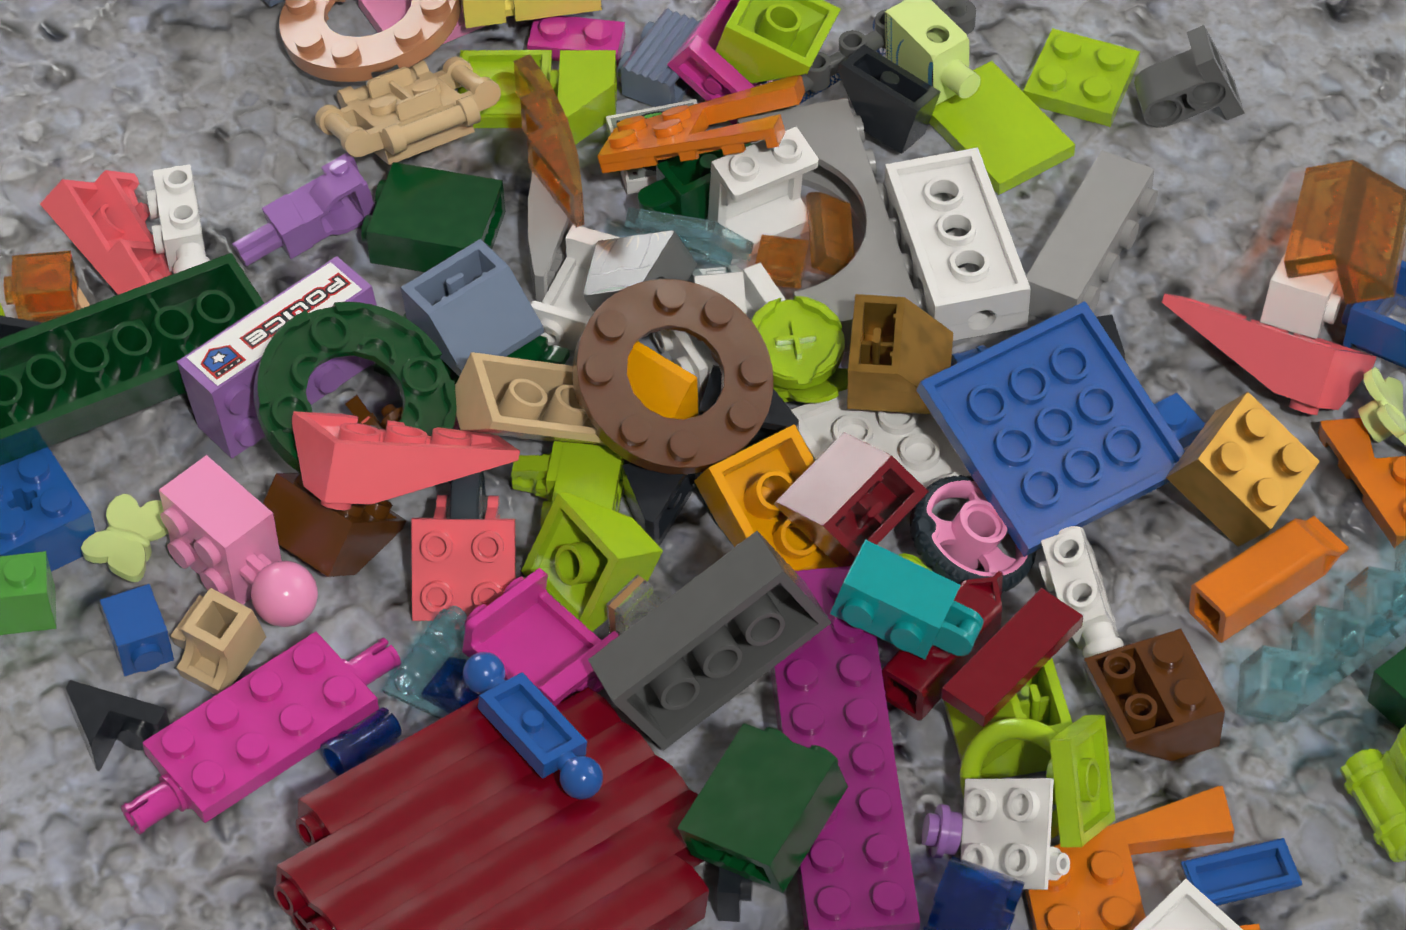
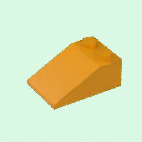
(744, 491)

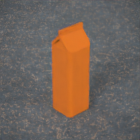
(1264, 576)

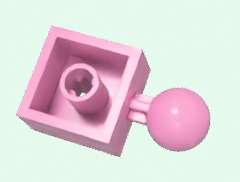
(234, 544)

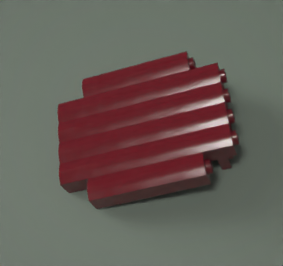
(474, 839)

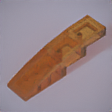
(549, 139)

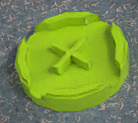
(801, 340)

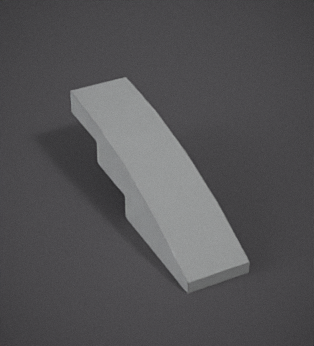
(546, 237)

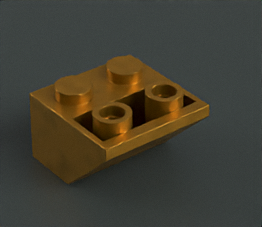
(892, 352)

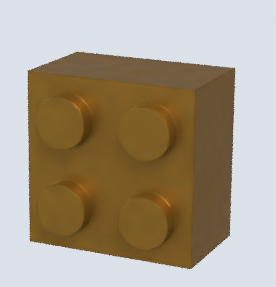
(1243, 469)

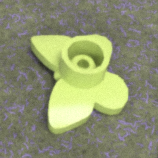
(1385, 413)
(127, 538)

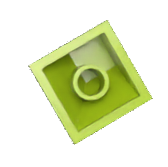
(776, 37)
(589, 556)

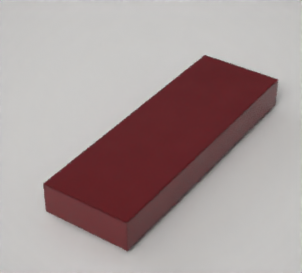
(1012, 657)

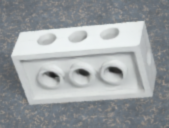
(956, 193)

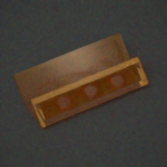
(1349, 225)

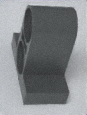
(1188, 84)

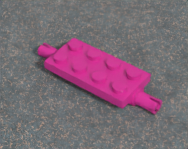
(258, 729)

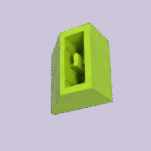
(1038, 700)

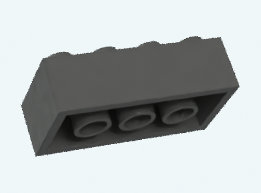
(709, 641)

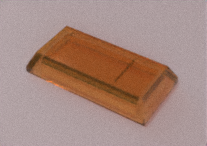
(829, 232)

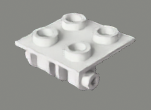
(1010, 829)

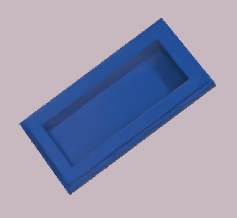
(1243, 872)

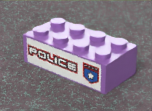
(224, 369)

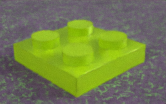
(1081, 77)

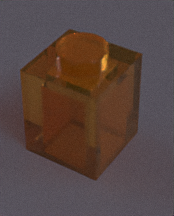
(42, 285)

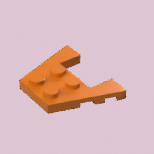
(1378, 479)

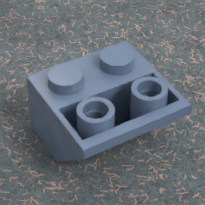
(471, 306)

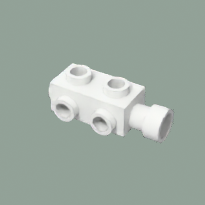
(179, 216)
(1076, 578)

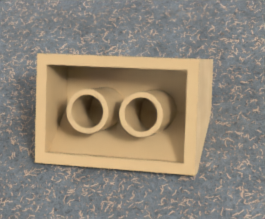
(521, 400)

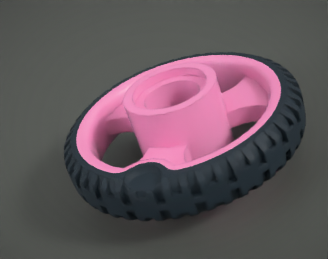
(968, 540)

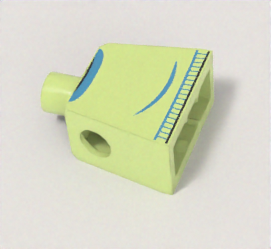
(930, 47)

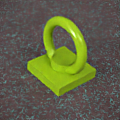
(1076, 764)

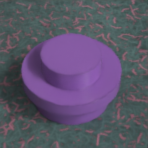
(942, 831)

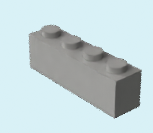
(1091, 236)

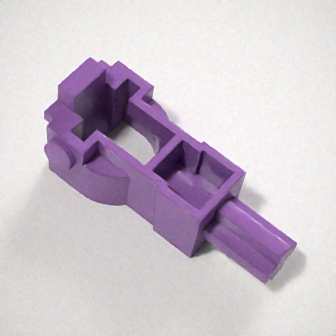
(322, 207)

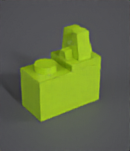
(574, 468)

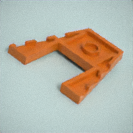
(683, 128)
(1101, 880)

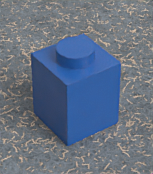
(137, 630)

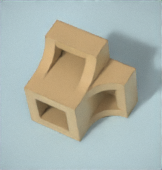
(217, 641)

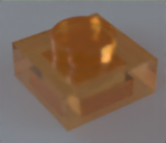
(784, 259)

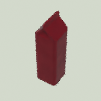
(917, 682)

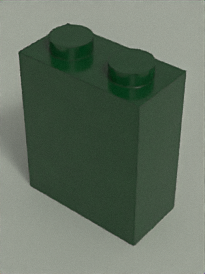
(430, 216)
(763, 806)

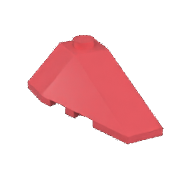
(367, 465)

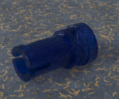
(354, 746)

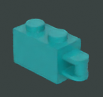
(905, 604)

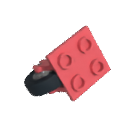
(462, 552)

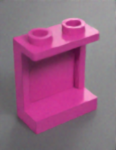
(700, 63)
(536, 638)

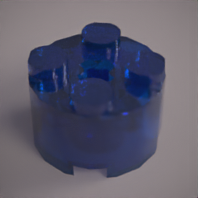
(974, 898)

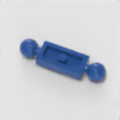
(533, 725)

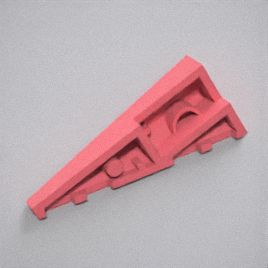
(109, 228)

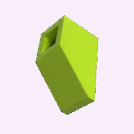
(586, 89)

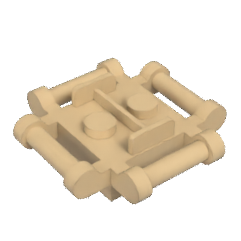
(409, 110)

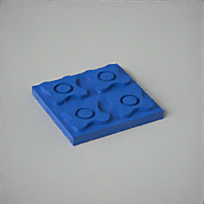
(1053, 427)

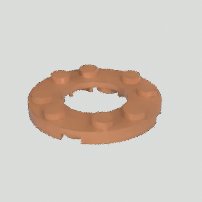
(352, 59)

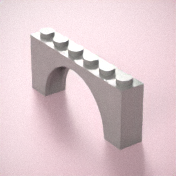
(849, 174)

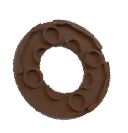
(638, 432)

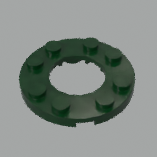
(350, 331)

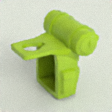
(1380, 792)

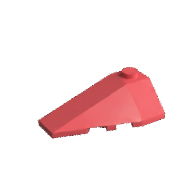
(1294, 366)

